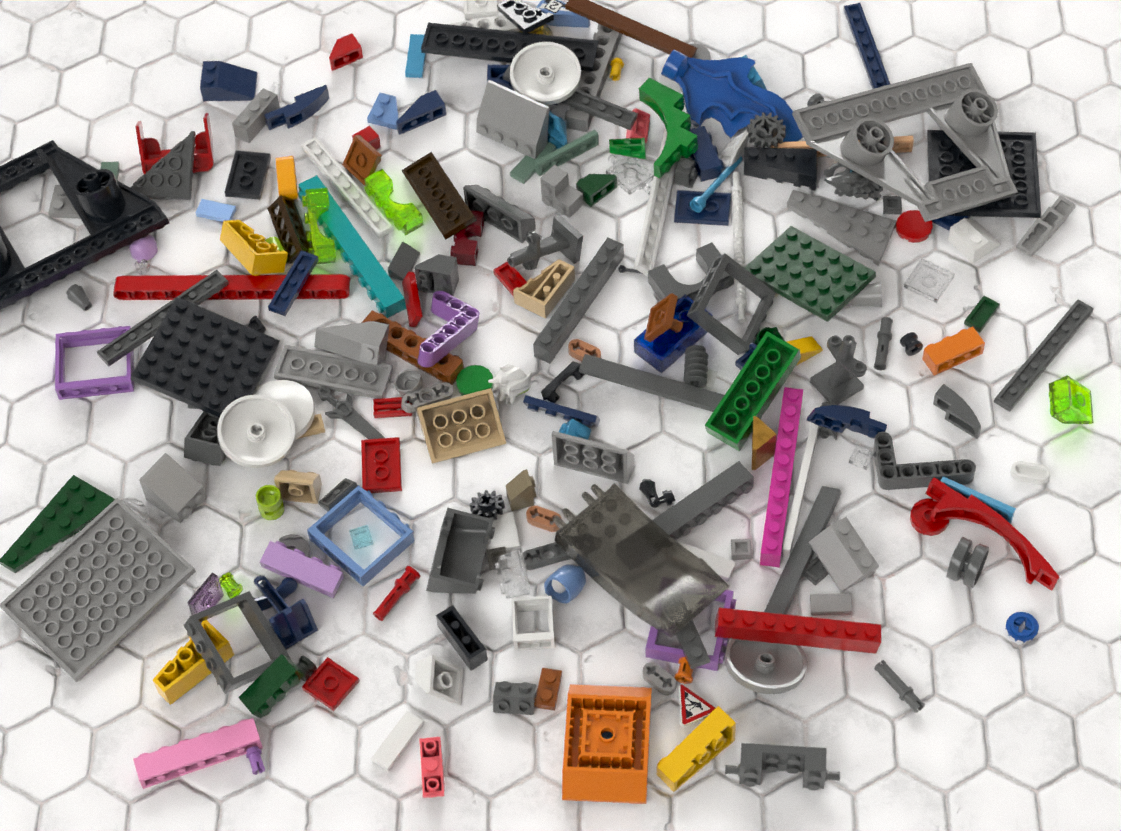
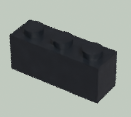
(461, 637)

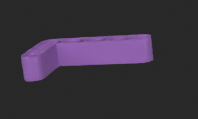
(461, 323)

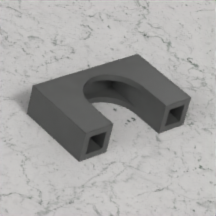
(664, 283)

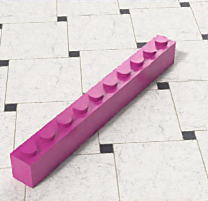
(781, 477)

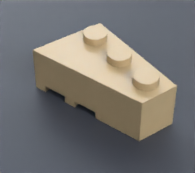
(546, 289)

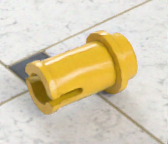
(616, 66)

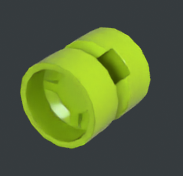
(270, 502)

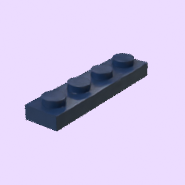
(293, 283)
(552, 409)

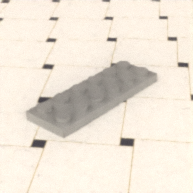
(333, 372)

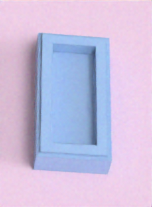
(215, 210)

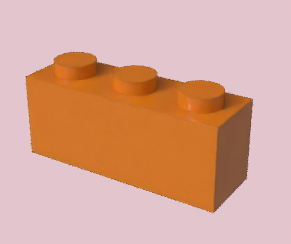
(953, 350)

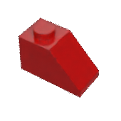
(345, 52)

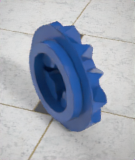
(1017, 619)

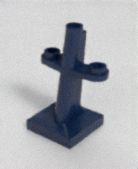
(291, 622)

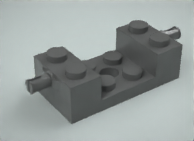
(782, 758)

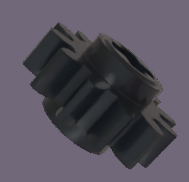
(487, 505)

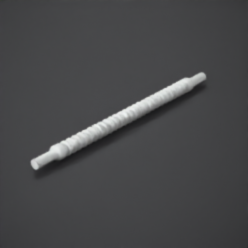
(738, 241)

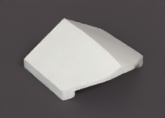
(734, 149)

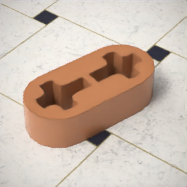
(585, 348)
(543, 519)

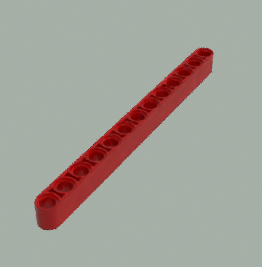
(239, 288)

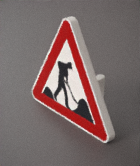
(692, 706)

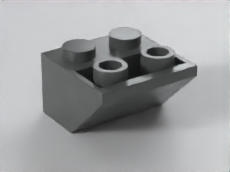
(437, 274)

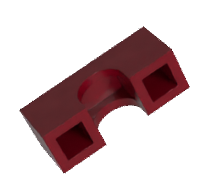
(464, 249)

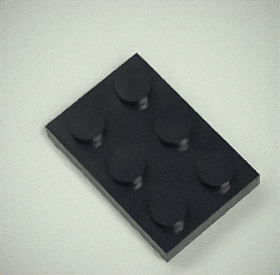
(247, 175)

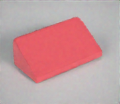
(640, 127)

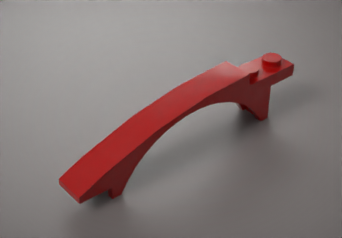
(955, 506)

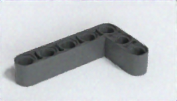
(915, 470)

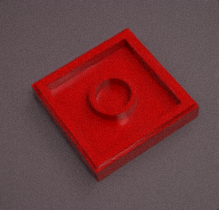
(330, 683)

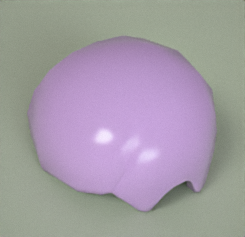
(144, 248)

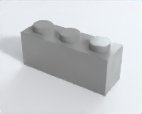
(252, 118)

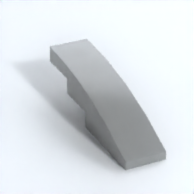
(1046, 226)

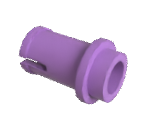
(254, 756)

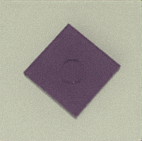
(207, 595)

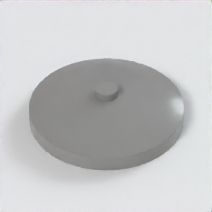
(765, 665)

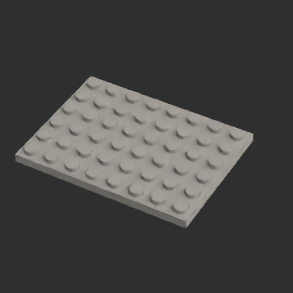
(97, 589)

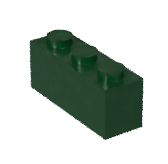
(271, 686)

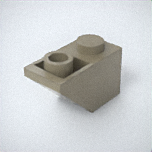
(521, 491)

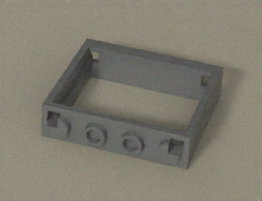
(713, 326)
(210, 654)

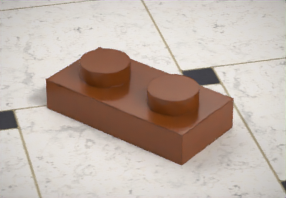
(548, 689)

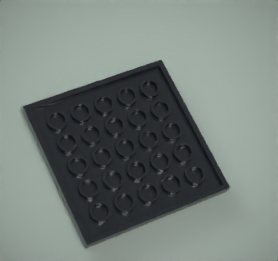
(1022, 163)
(204, 358)

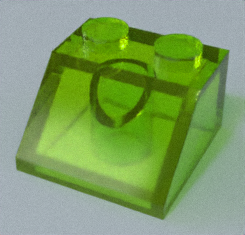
(1070, 401)

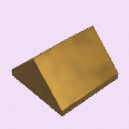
(762, 443)

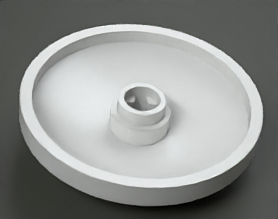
(545, 72)
(294, 398)
(256, 431)

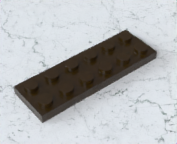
(438, 195)

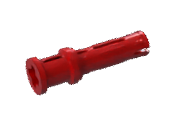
(401, 586)

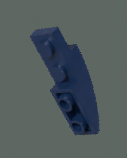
(304, 107)
(842, 417)

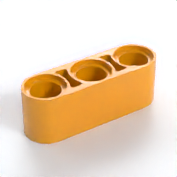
(286, 177)

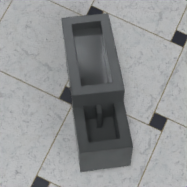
(957, 411)

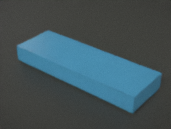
(415, 59)

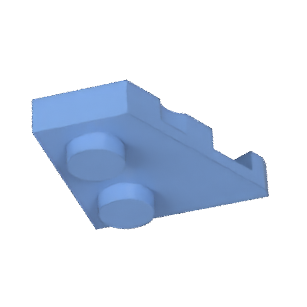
(384, 111)

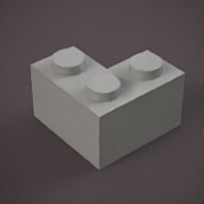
(558, 193)

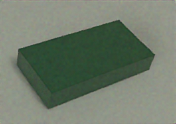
(982, 313)

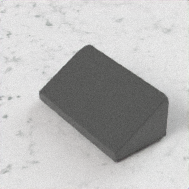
(403, 261)
(337, 494)

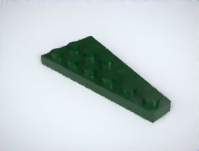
(62, 518)

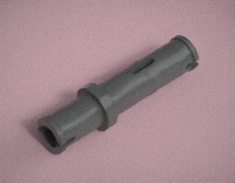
(884, 337)
(905, 693)

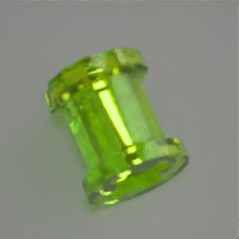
(230, 585)

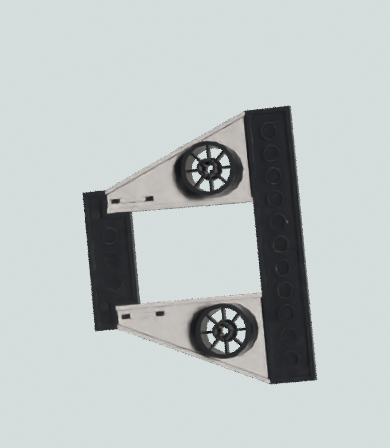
(107, 208)

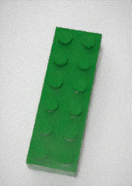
(753, 390)

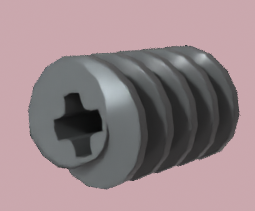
(696, 366)

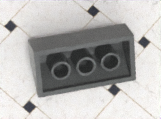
(499, 212)

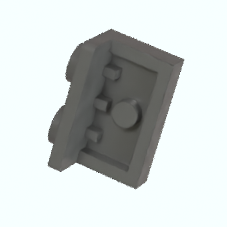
(514, 698)

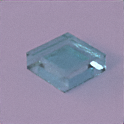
(361, 537)

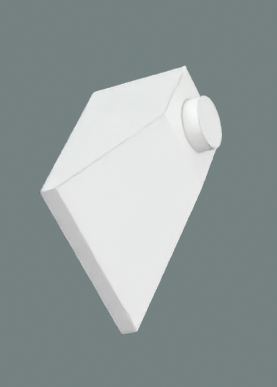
(440, 679)

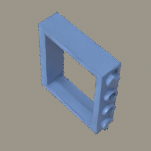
(362, 576)

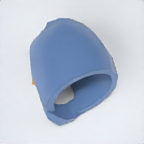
(571, 577)

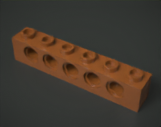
(404, 349)

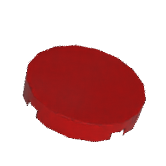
(912, 226)
(921, 520)

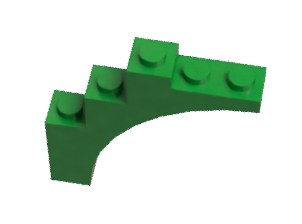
(669, 107)

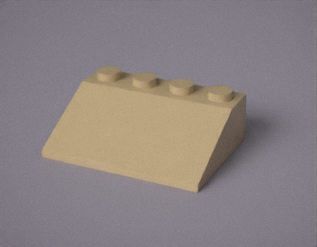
(461, 425)

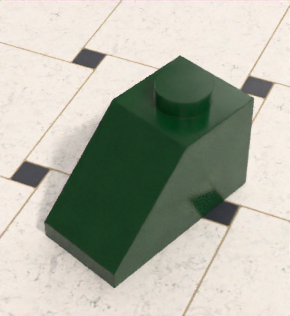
(596, 187)

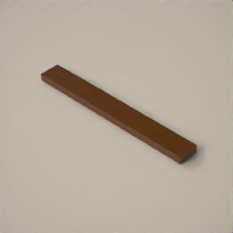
(629, 27)

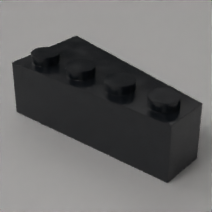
(782, 164)

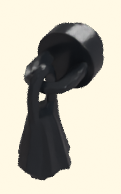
(648, 488)

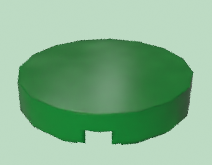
(473, 379)

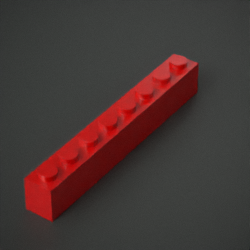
(797, 630)

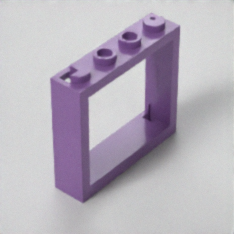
(90, 387)
(672, 655)

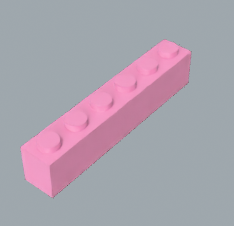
(196, 753)

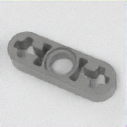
(432, 391)

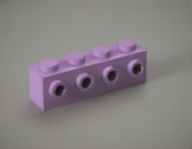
(302, 568)

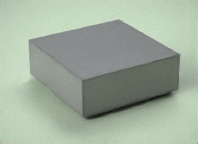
(741, 549)

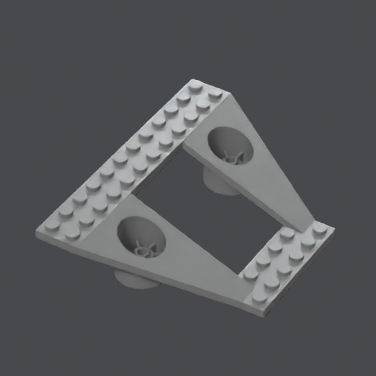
(954, 101)

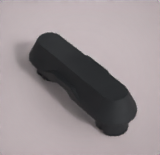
(549, 393)

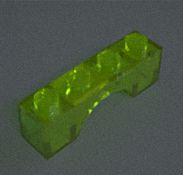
(316, 204)
(405, 216)

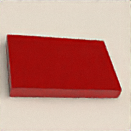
(381, 465)

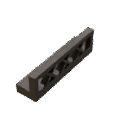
(292, 224)

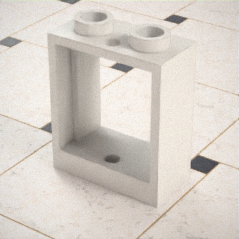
(538, 640)

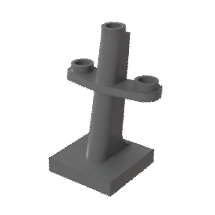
(563, 239)
(840, 379)

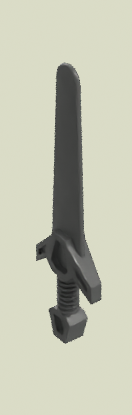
(345, 411)

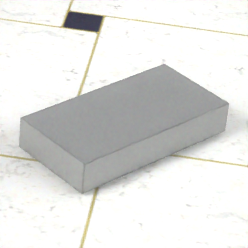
(830, 604)

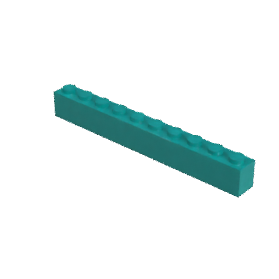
(357, 254)

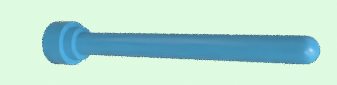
(699, 202)

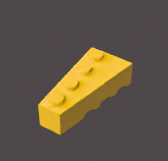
(252, 249)
(188, 666)
(697, 749)

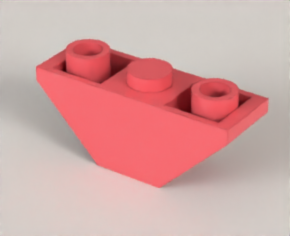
(432, 767)

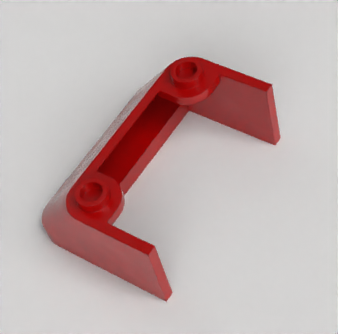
(151, 153)

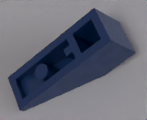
(422, 111)

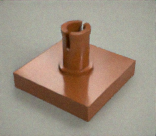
(361, 159)
(662, 318)

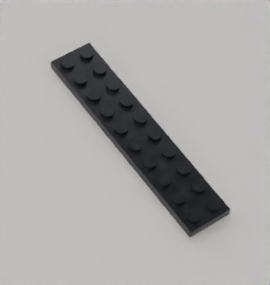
(498, 44)

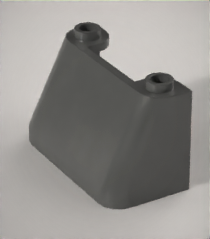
(460, 553)

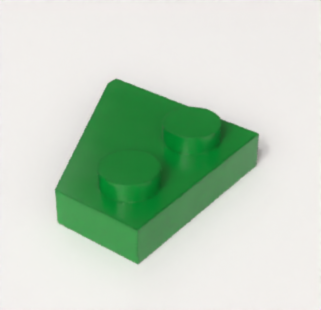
(628, 147)

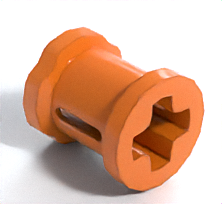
(684, 672)

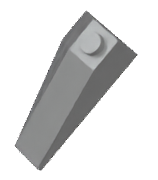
(356, 341)

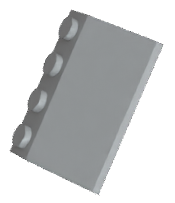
(513, 120)
(592, 457)

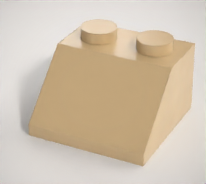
(299, 486)

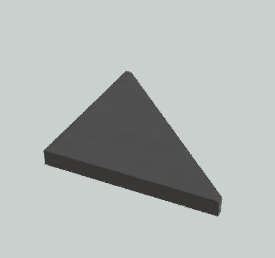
(170, 175)

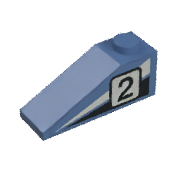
(562, 16)

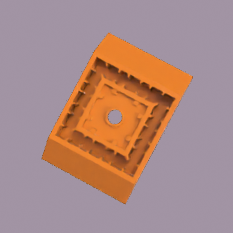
(601, 767)

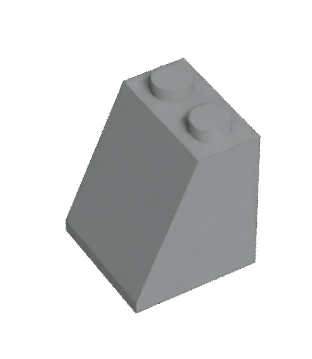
(172, 488)

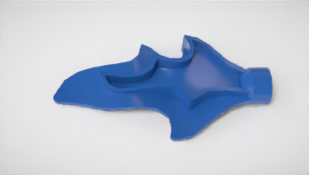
(726, 94)

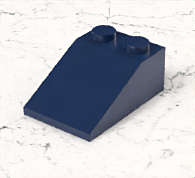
(227, 82)

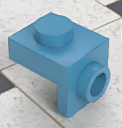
(575, 429)

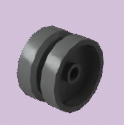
(963, 560)

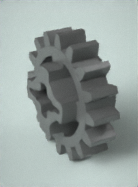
(766, 131)

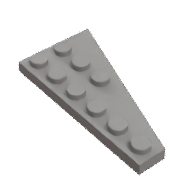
(849, 225)

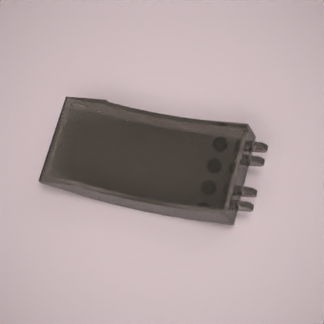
(638, 561)

